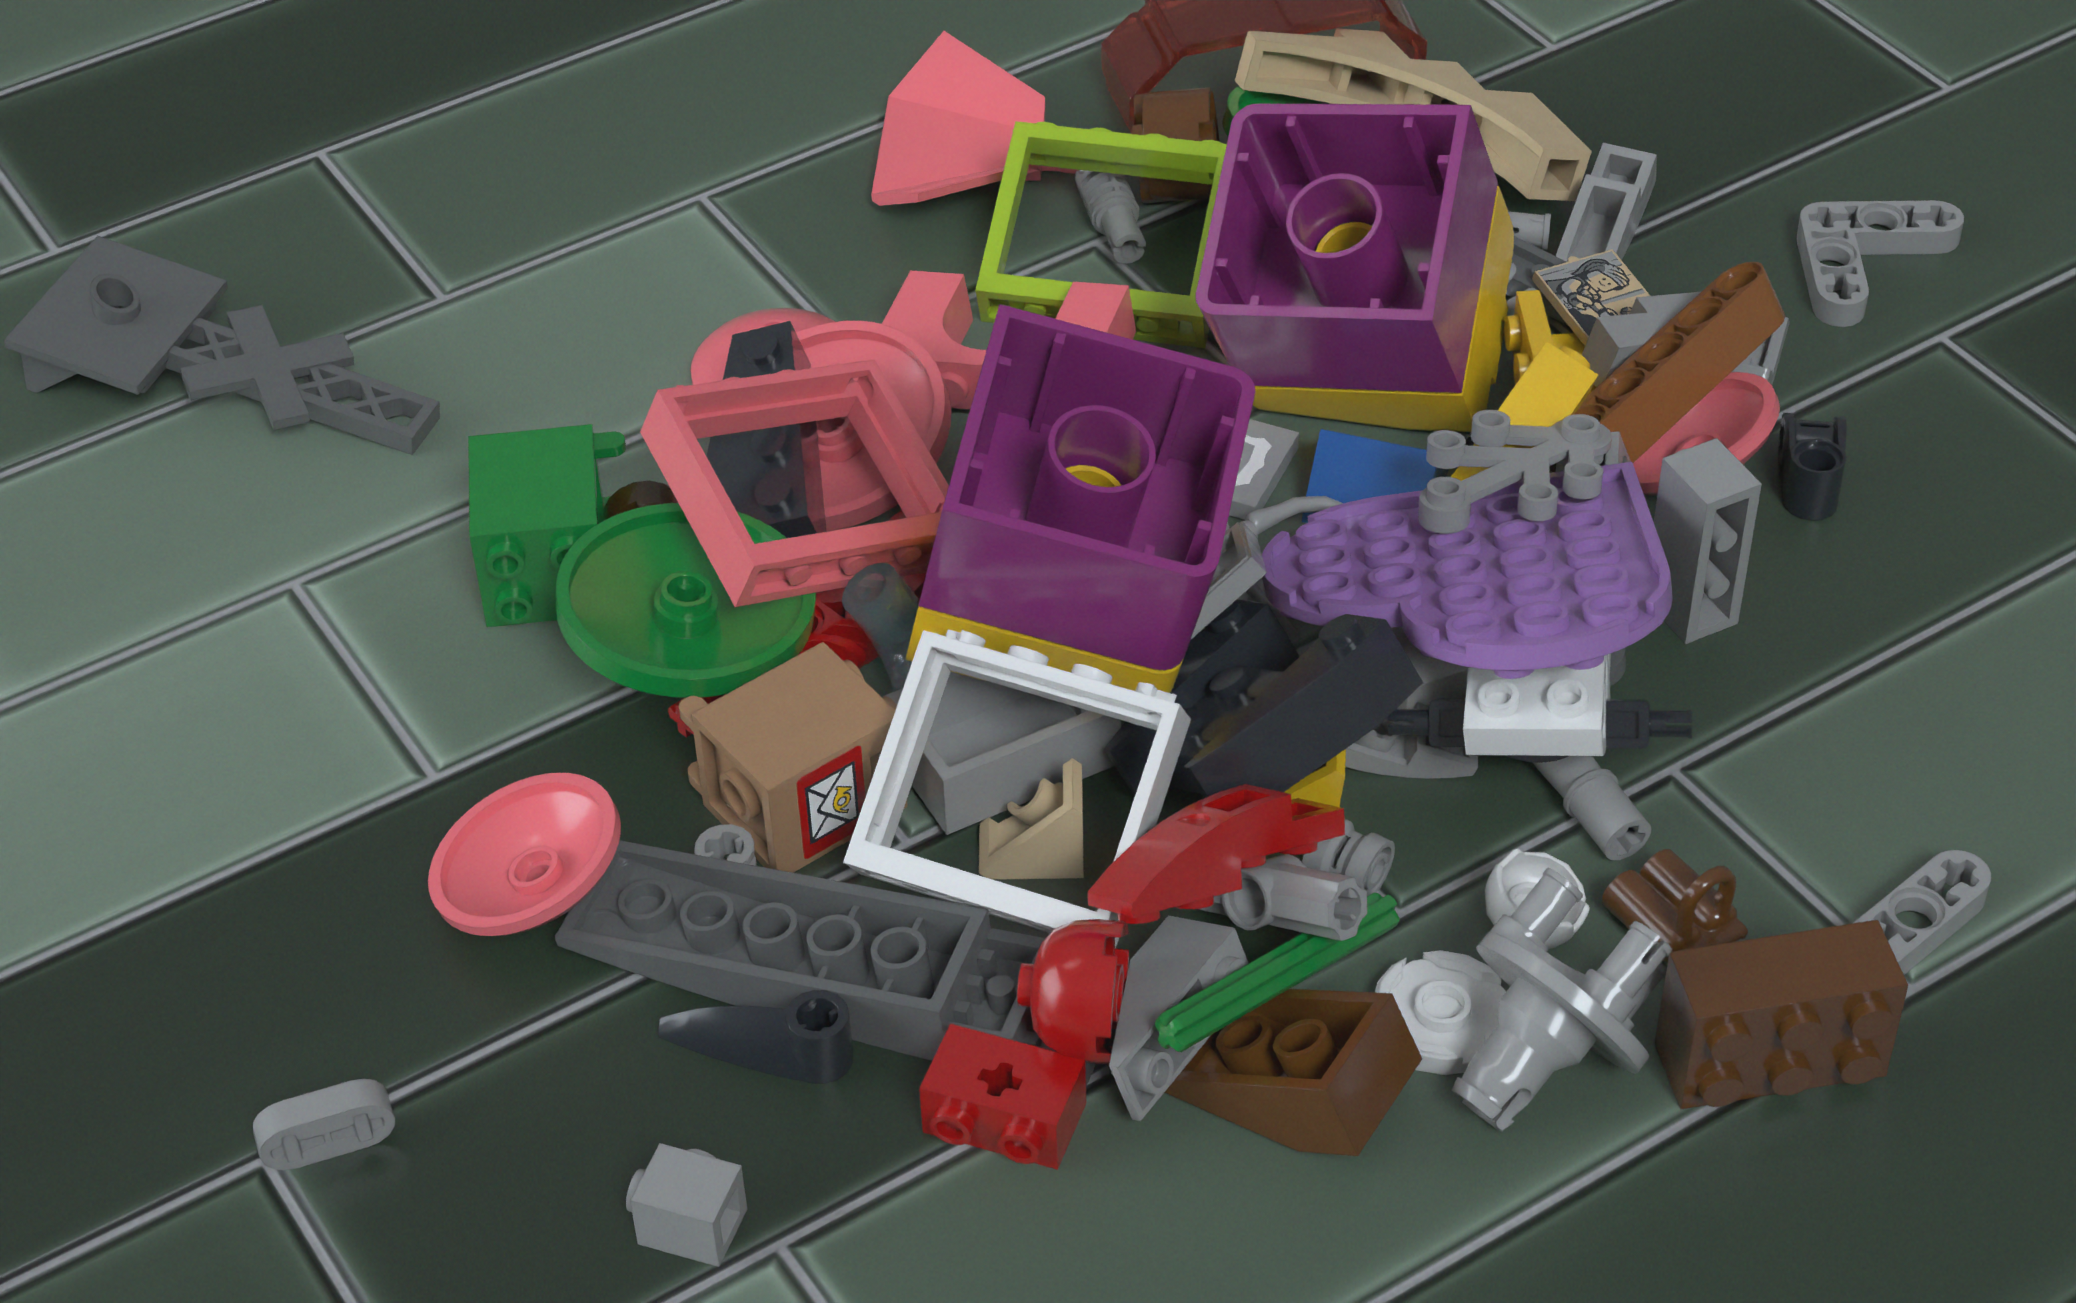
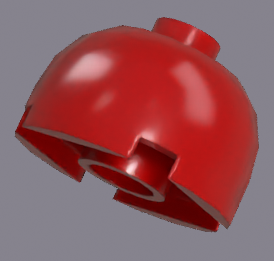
(1077, 988)

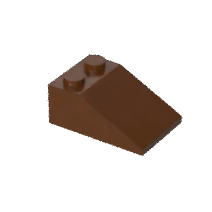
(1306, 1069)

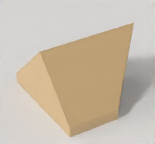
(1040, 837)

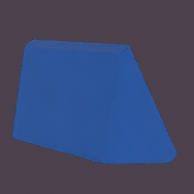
(1364, 468)

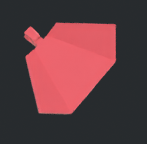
(951, 126)

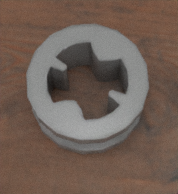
(727, 840)

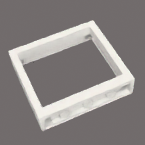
(907, 736)

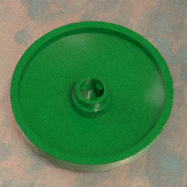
(655, 615)

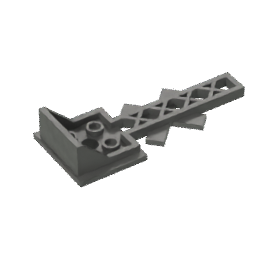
(88, 333)

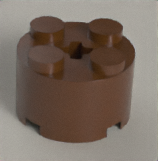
(1177, 115)

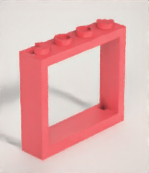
(790, 397)

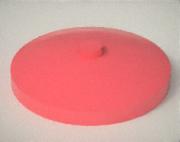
(849, 476)

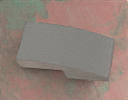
(1408, 755)

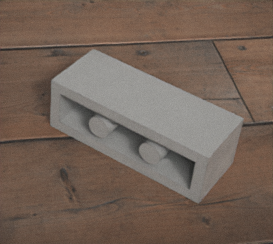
(1706, 532)

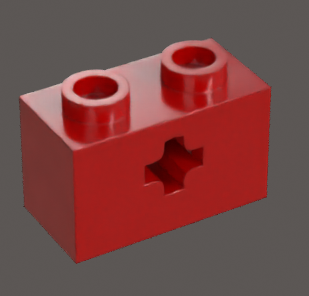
(1003, 1096)

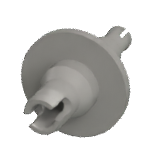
(1553, 1010)

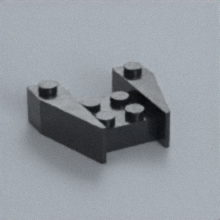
(1267, 711)

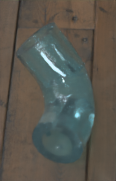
(886, 613)

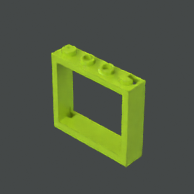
(1157, 315)

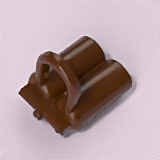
(1677, 902)

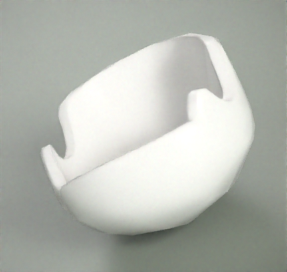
(1517, 876)

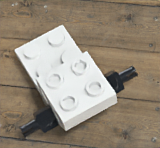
(1540, 716)

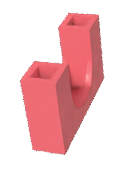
(938, 315)

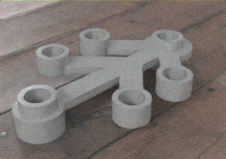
(1574, 442)

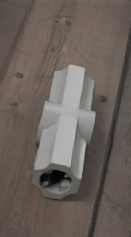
(1295, 899)

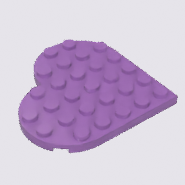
(1494, 594)

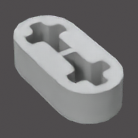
(323, 1124)

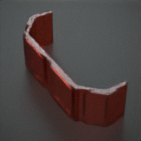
(1167, 30)

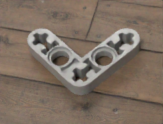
(1842, 235)

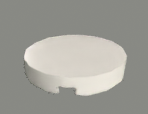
(1447, 1006)

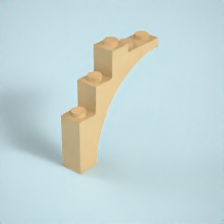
(1366, 67)

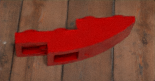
(1205, 847)

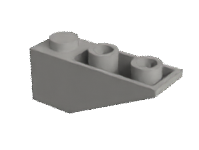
(1166, 970)

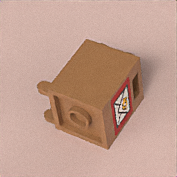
(790, 755)

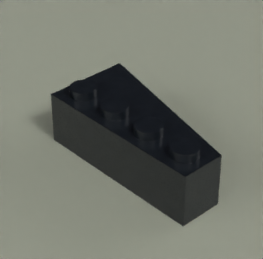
(775, 469)

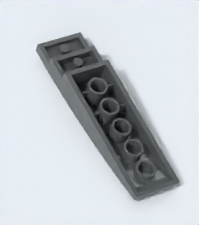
(775, 934)

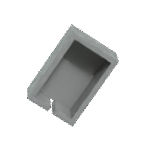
(998, 745)

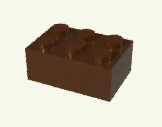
(1779, 1014)

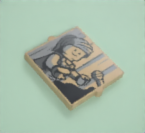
(1589, 290)

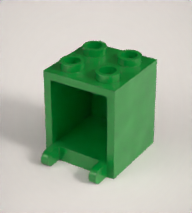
(527, 508)

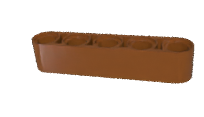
(1687, 357)

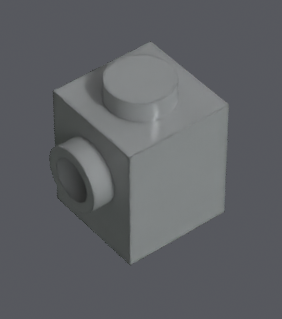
(687, 1203)

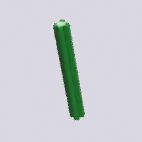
(1267, 978)

